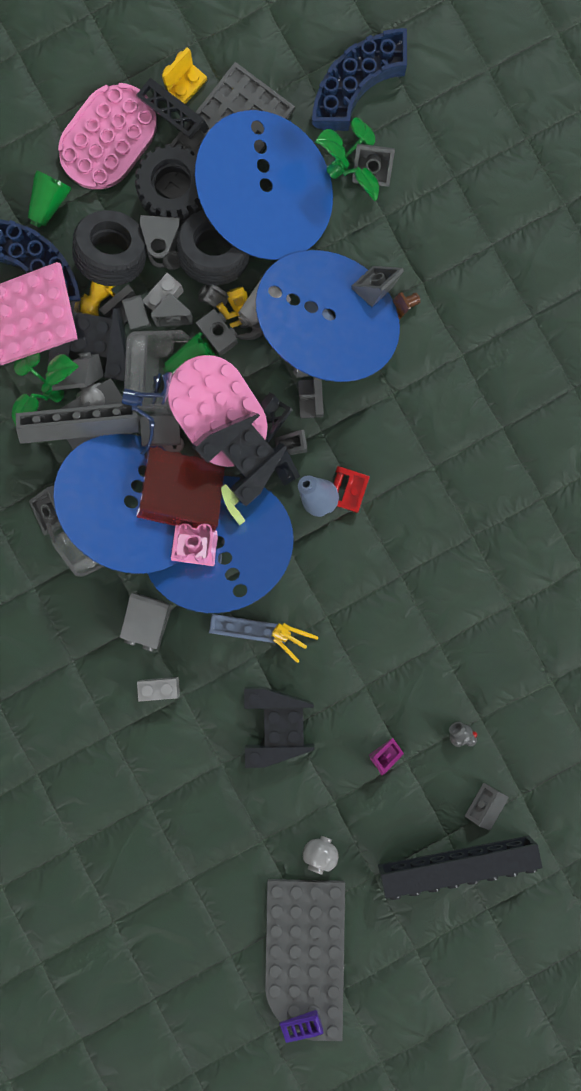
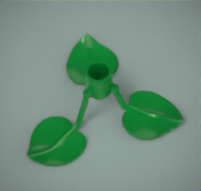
(334, 145)
(58, 369)

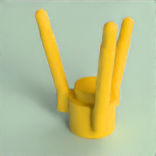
(282, 633)

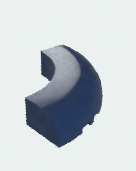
(356, 72)
(31, 251)

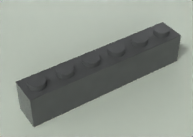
(76, 423)

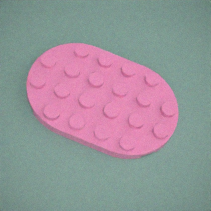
(107, 137)
(209, 394)

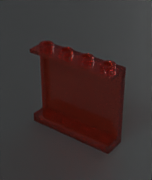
(180, 489)

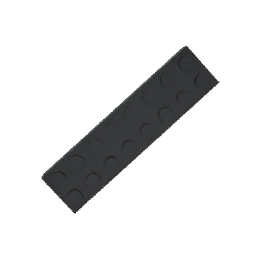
(459, 867)

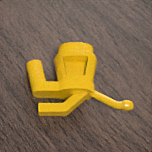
(236, 298)

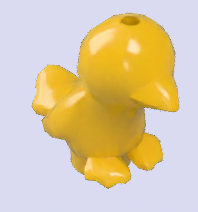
(98, 293)

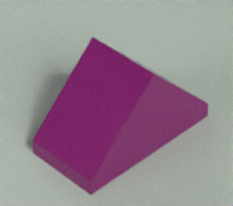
(386, 756)

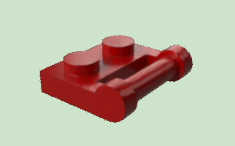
(354, 490)

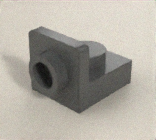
(212, 296)

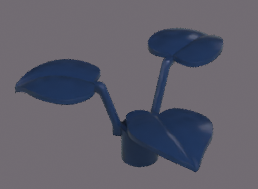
(135, 398)

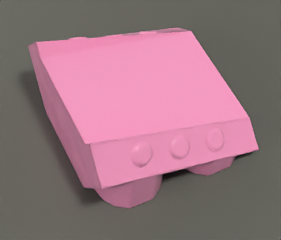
(194, 544)

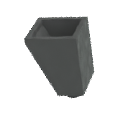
(145, 621)

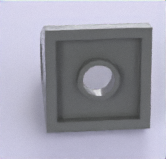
(159, 234)

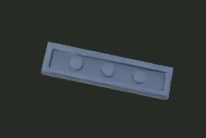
(242, 628)

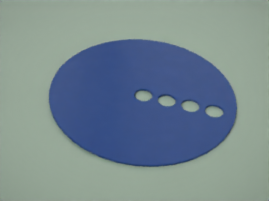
(230, 191)
(334, 350)
(93, 511)
(258, 550)

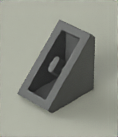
(136, 313)
(294, 442)

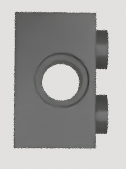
(209, 324)

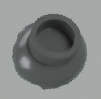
(462, 734)

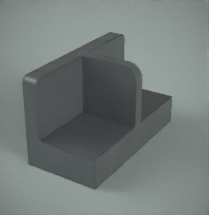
(311, 398)

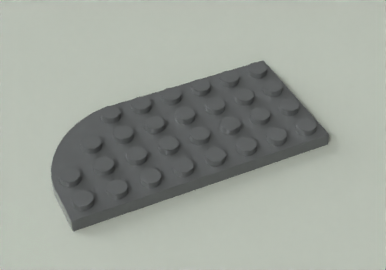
(234, 93)
(306, 952)

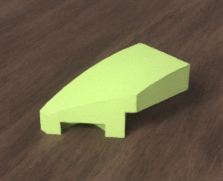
(230, 500)

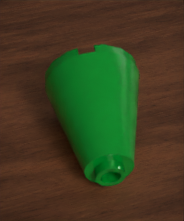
(45, 198)
(194, 347)

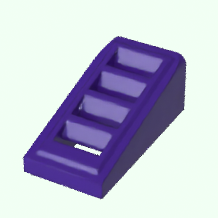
(303, 1034)

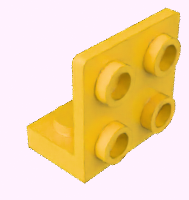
(182, 77)

